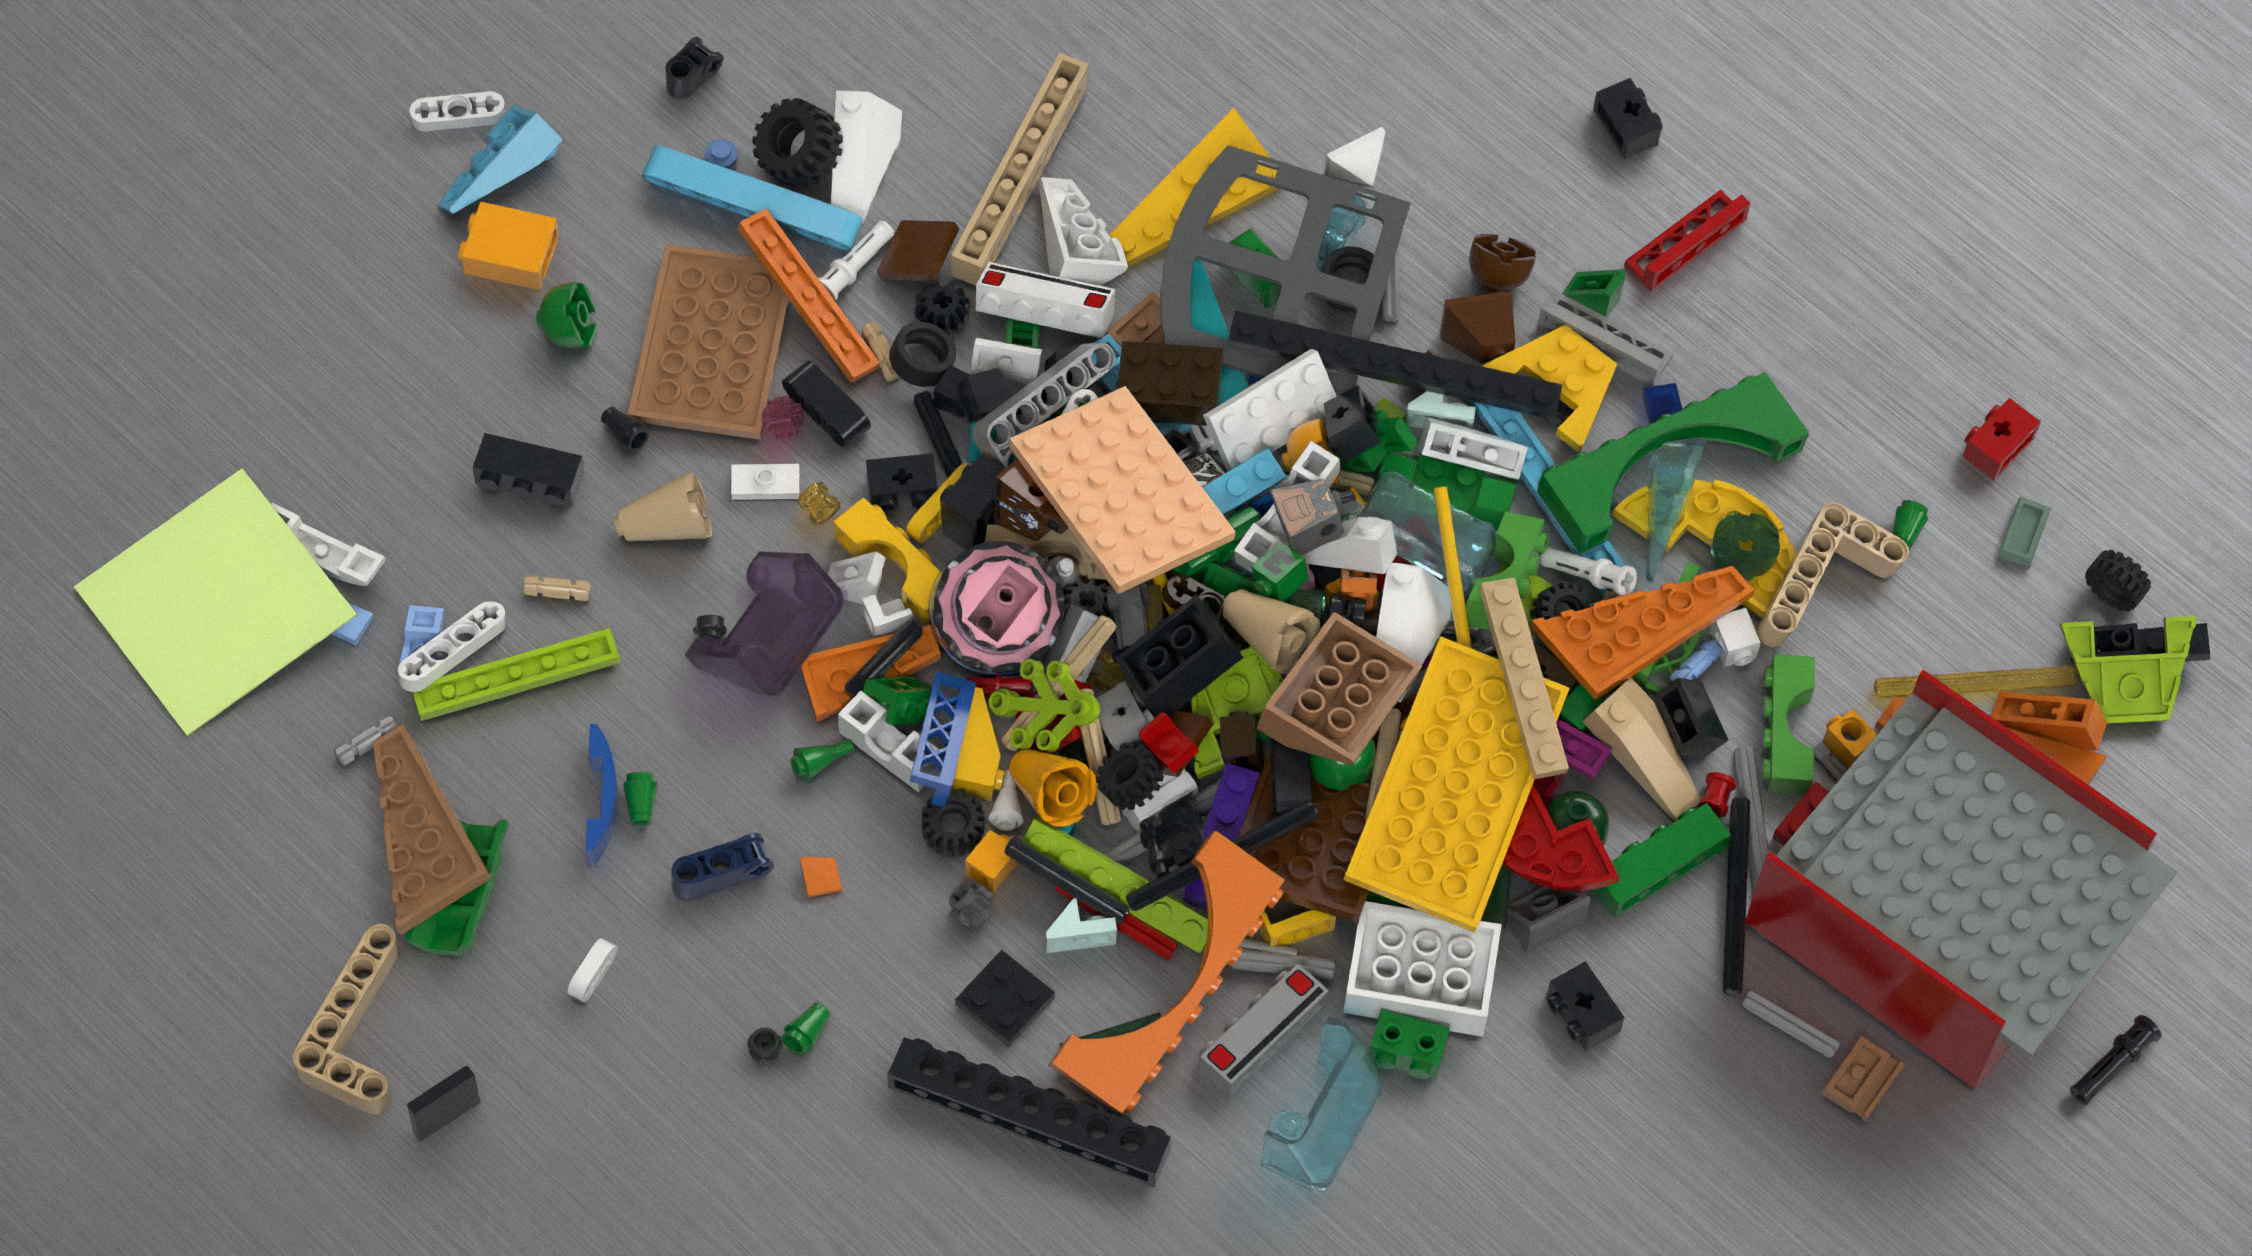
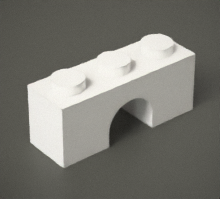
(866, 727)

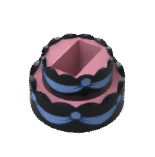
(971, 590)

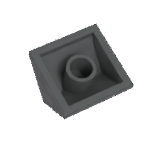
(1546, 915)

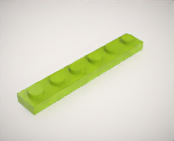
(517, 674)
(1167, 914)

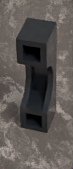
(989, 389)

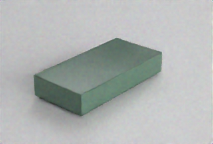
(2024, 532)

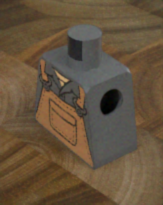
(1311, 513)

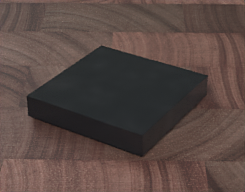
(443, 1103)

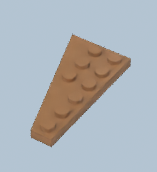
(424, 839)

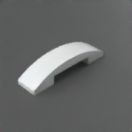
(335, 558)

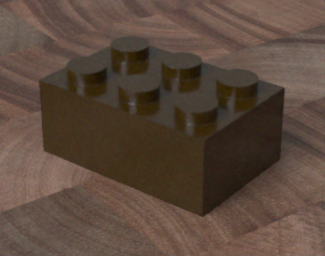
(1172, 380)

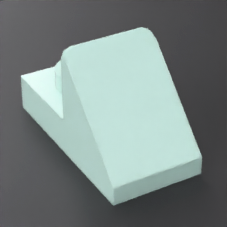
(1431, 405)
(1071, 934)

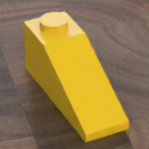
(979, 756)

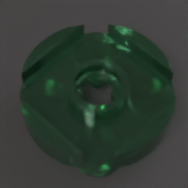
(1755, 528)

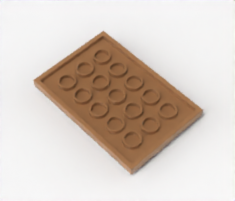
(710, 343)

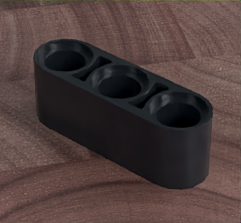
(826, 404)
(1288, 778)

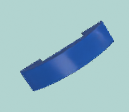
(600, 830)

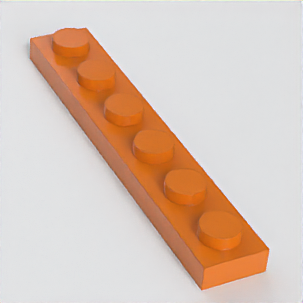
(808, 295)

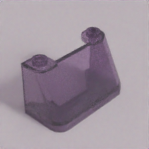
(778, 628)

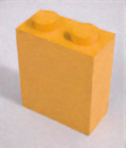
(509, 245)

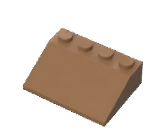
(1338, 692)

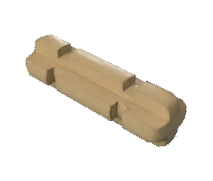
(880, 348)
(557, 587)

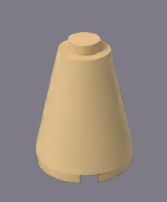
(667, 513)
(1271, 627)

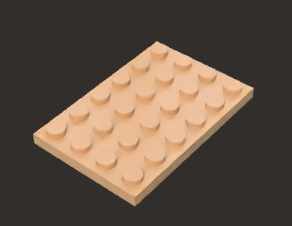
(1122, 489)

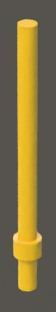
(1452, 567)

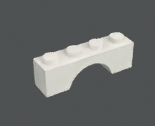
(1263, 535)

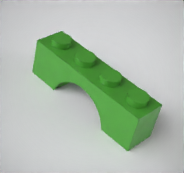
(1518, 546)
(1789, 761)

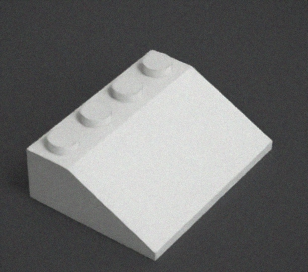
(1422, 968)

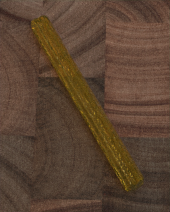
(1983, 681)

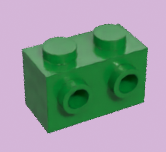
(1408, 1044)

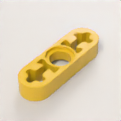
(928, 517)

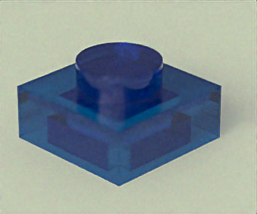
(1661, 400)

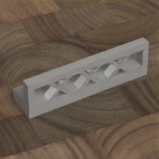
(1629, 357)

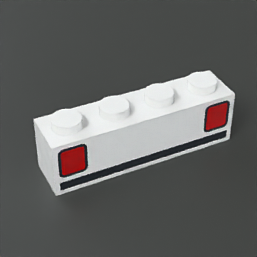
(1045, 300)

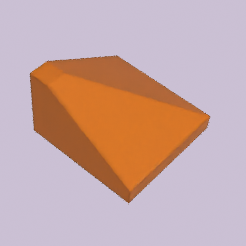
(820, 875)

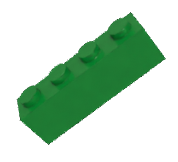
(1664, 858)

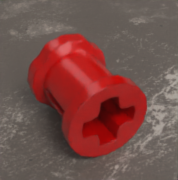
(1718, 792)

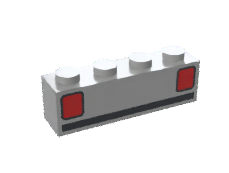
(1263, 1029)

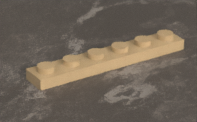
(1523, 678)

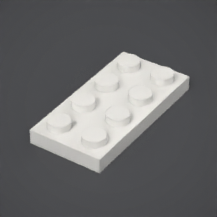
(1270, 409)

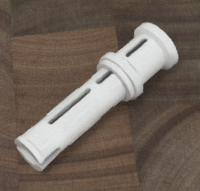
(845, 270)
(1600, 572)

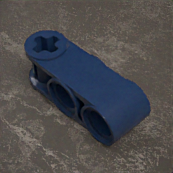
(742, 856)

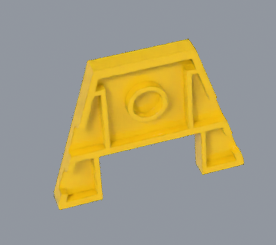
(1569, 361)

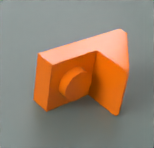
(1358, 585)

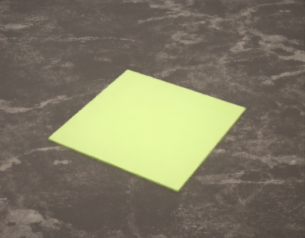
(215, 601)

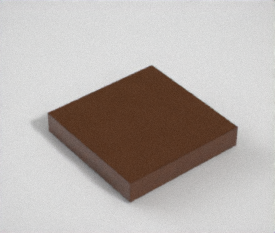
(918, 250)

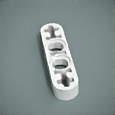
(447, 643)

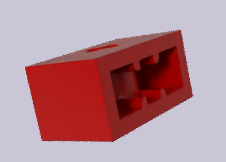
(2000, 438)

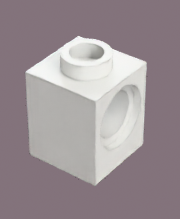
(1736, 638)

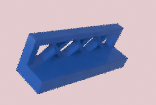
(953, 739)

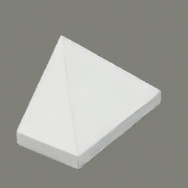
(1358, 159)

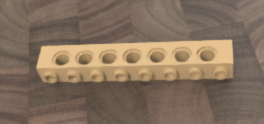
(1020, 168)

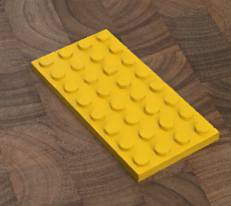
(1449, 791)

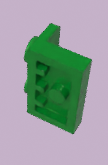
(904, 697)

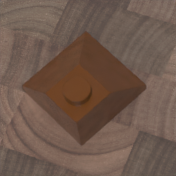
(1479, 325)

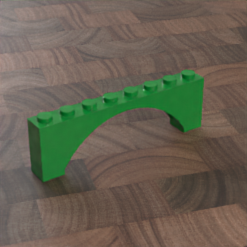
(1744, 415)

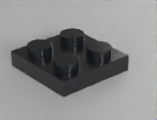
(1005, 998)

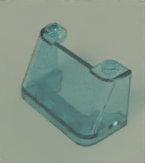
(1418, 530)
(1316, 1145)

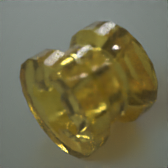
(819, 502)

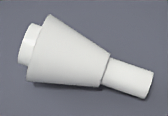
(1065, 569)
(1006, 810)

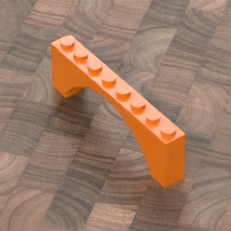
(1236, 896)

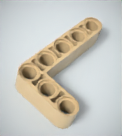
(1828, 539)
(345, 1021)

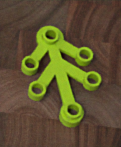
(1079, 710)

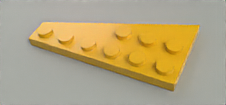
(1154, 219)

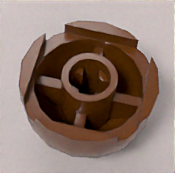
(1499, 263)

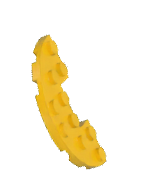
(1703, 511)

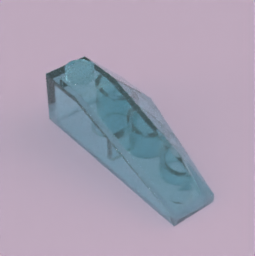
(1669, 489)

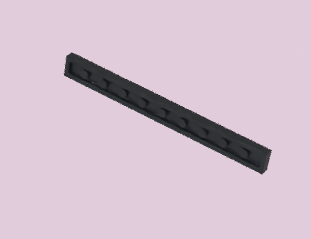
(1397, 365)

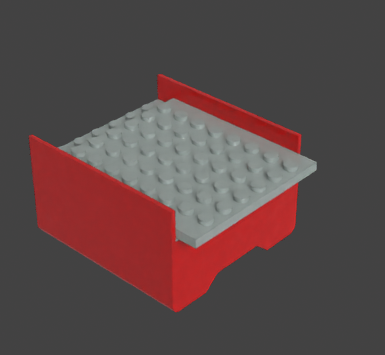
(1957, 883)

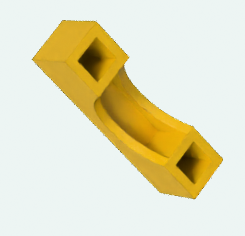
(867, 530)

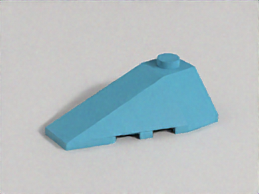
(515, 146)

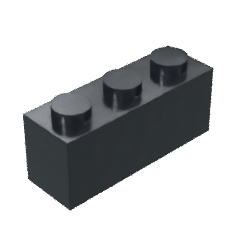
(528, 470)

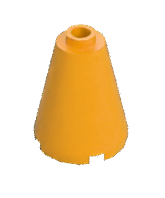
(1054, 785)

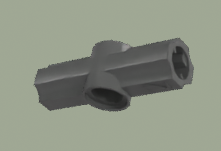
(1129, 613)

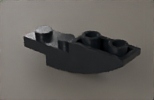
(2129, 640)

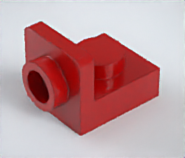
(1167, 743)

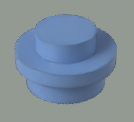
(722, 153)

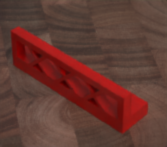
(1688, 245)

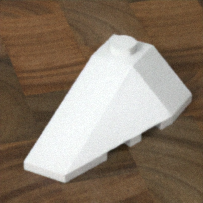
(869, 140)
(1074, 238)
(1413, 611)

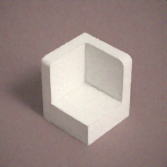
(884, 618)

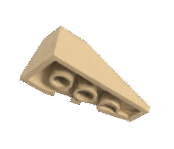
(1644, 747)

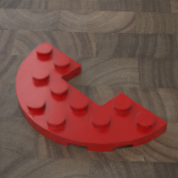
(1555, 858)

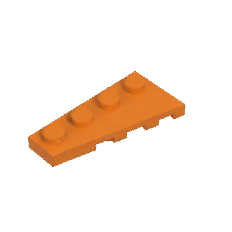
(831, 669)

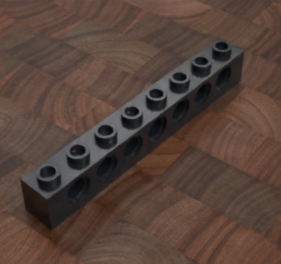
(1039, 1127)

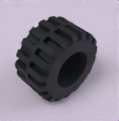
(777, 135)

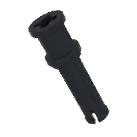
(2125, 1049)

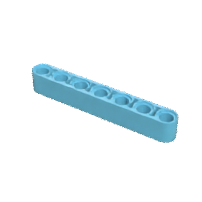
(750, 195)

